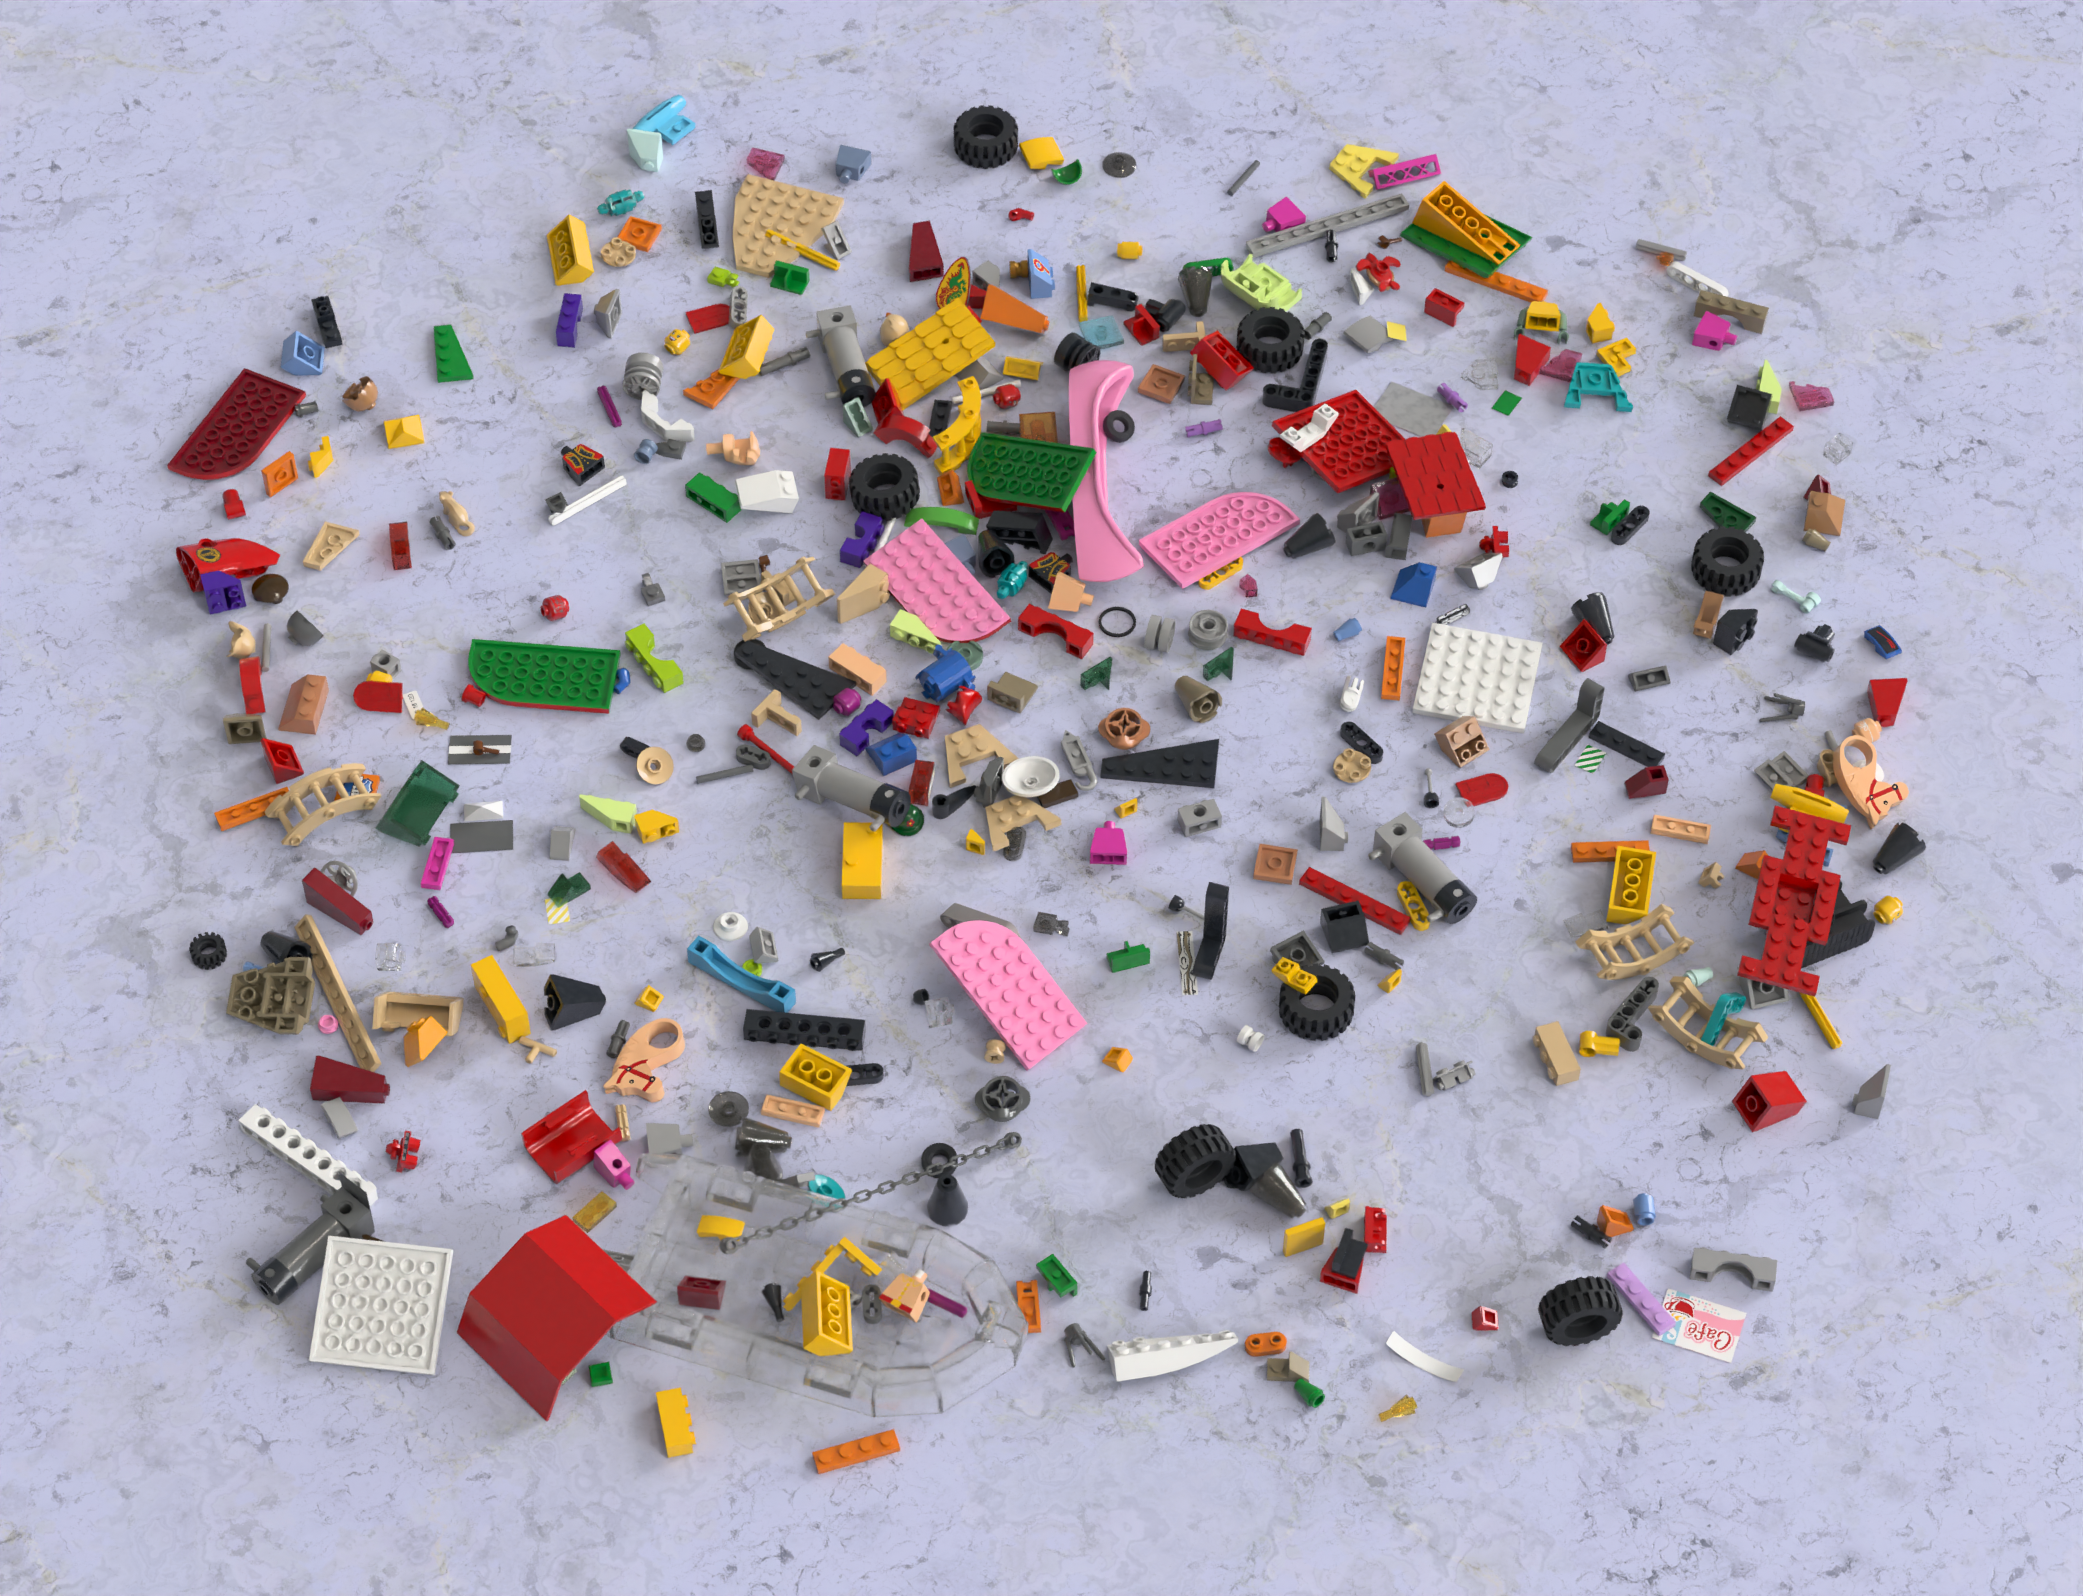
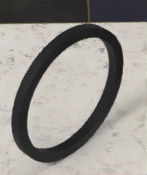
(1115, 634)

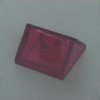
(1390, 498)

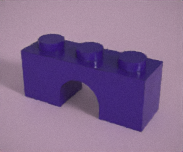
(569, 315)
(855, 551)
(875, 716)

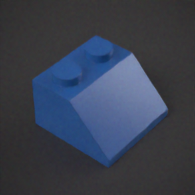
(893, 753)

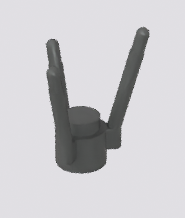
(1795, 706)
(1077, 1336)

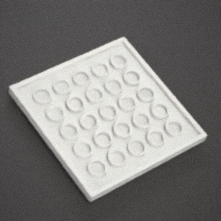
(1477, 677)
(381, 1305)

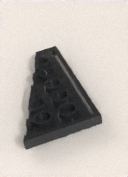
(802, 682)
(1176, 765)

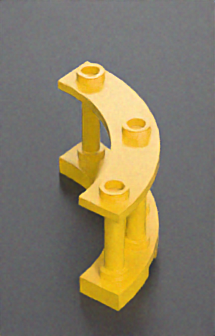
(963, 431)

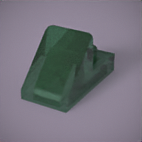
(1221, 663)
(1098, 673)
(566, 889)

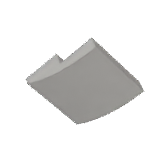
(1368, 334)
(740, 576)
(1781, 771)

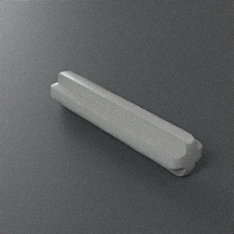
(1658, 248)
(1424, 1069)

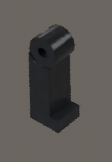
(1112, 297)

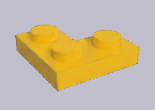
(1615, 354)

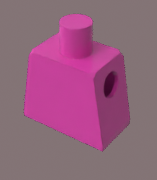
(1283, 216)
(1713, 333)
(1108, 845)
(613, 1166)

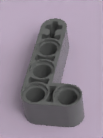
(1634, 1010)

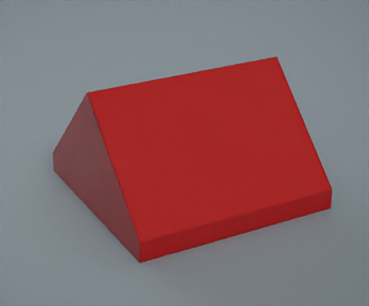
(886, 401)
(1584, 647)
(281, 760)

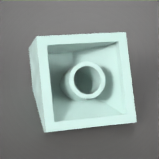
(645, 149)

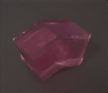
(1249, 586)

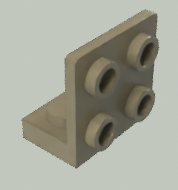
(1202, 385)
(1011, 692)

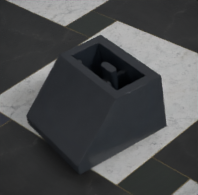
(1735, 629)
(1344, 926)

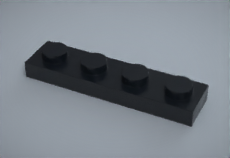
(1626, 745)

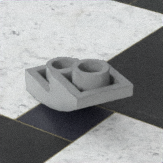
(339, 1117)

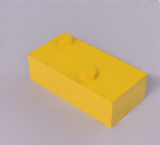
(862, 861)
(500, 999)

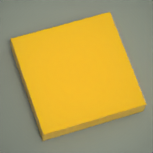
(1303, 1236)

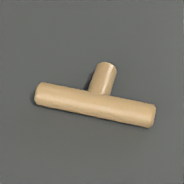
(536, 1048)

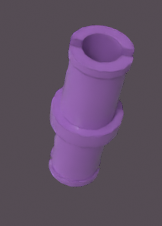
(1452, 397)
(1204, 428)

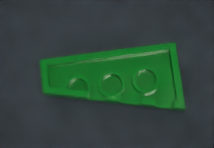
(449, 356)

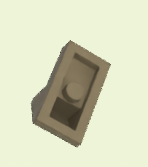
(1288, 1369)

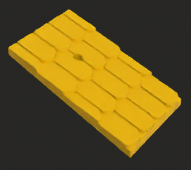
(931, 352)

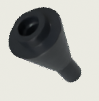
(822, 959)
(773, 1296)

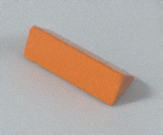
(950, 488)

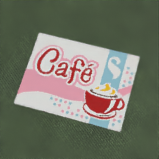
(1702, 1325)

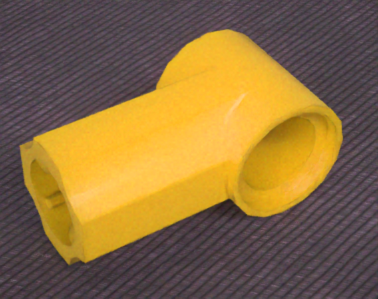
(1592, 1044)

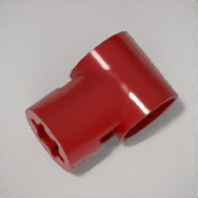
(233, 505)
(1815, 784)

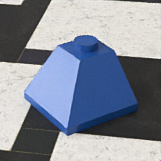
(1415, 584)

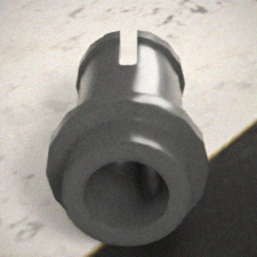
(306, 408)

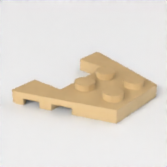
(969, 747)
(1015, 813)

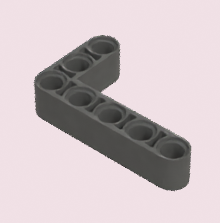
(1574, 728)

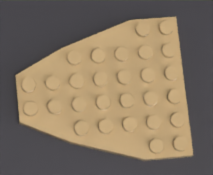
(781, 208)

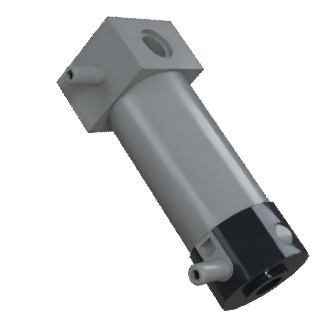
(839, 340)
(821, 777)
(1400, 846)

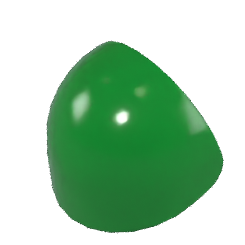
(1069, 173)

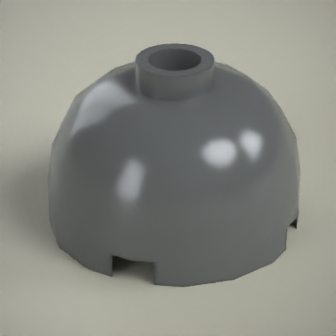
(302, 630)

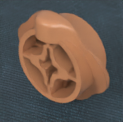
(1115, 724)

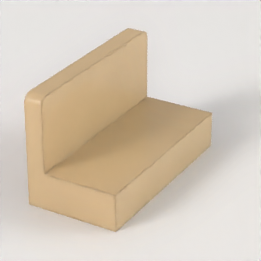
(780, 588)

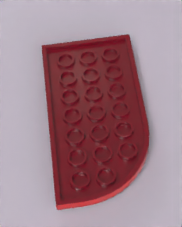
(237, 427)

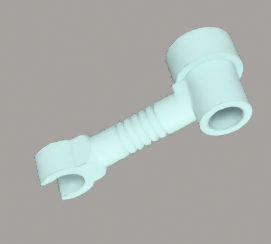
(1809, 601)

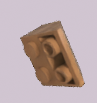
(1462, 740)

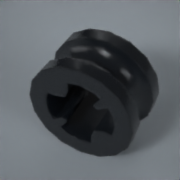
(1510, 483)

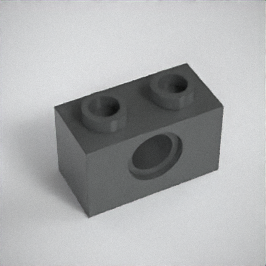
(1366, 538)

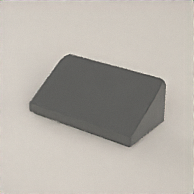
(1649, 678)

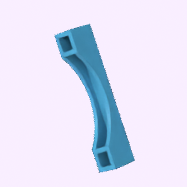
(768, 992)

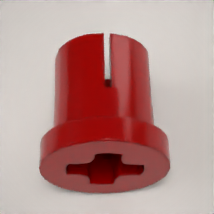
(473, 696)

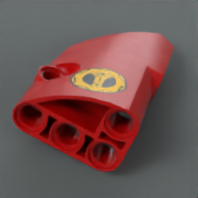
(229, 556)

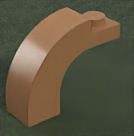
(1708, 614)

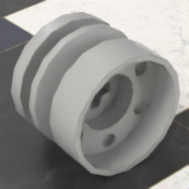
(642, 373)

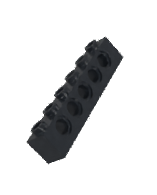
(796, 1023)

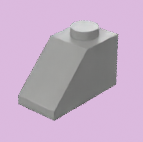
(986, 274)

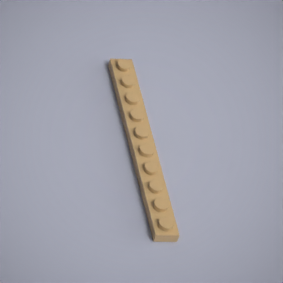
(338, 995)

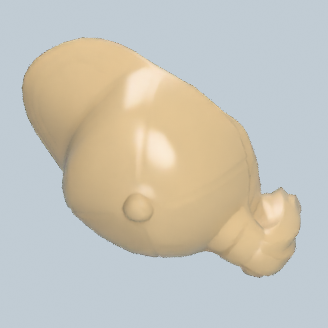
(242, 642)

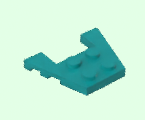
(1596, 380)

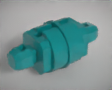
(623, 202)
(1012, 579)

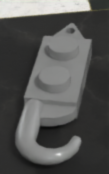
(1078, 760)

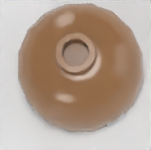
(362, 395)

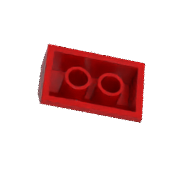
(1221, 360)

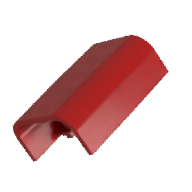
(568, 1138)

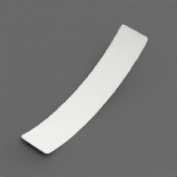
(1422, 1360)

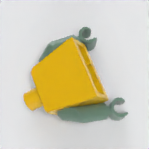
(1543, 317)

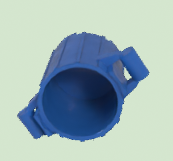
(945, 674)

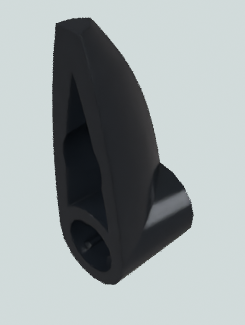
(946, 805)

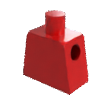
(1337, 1280)

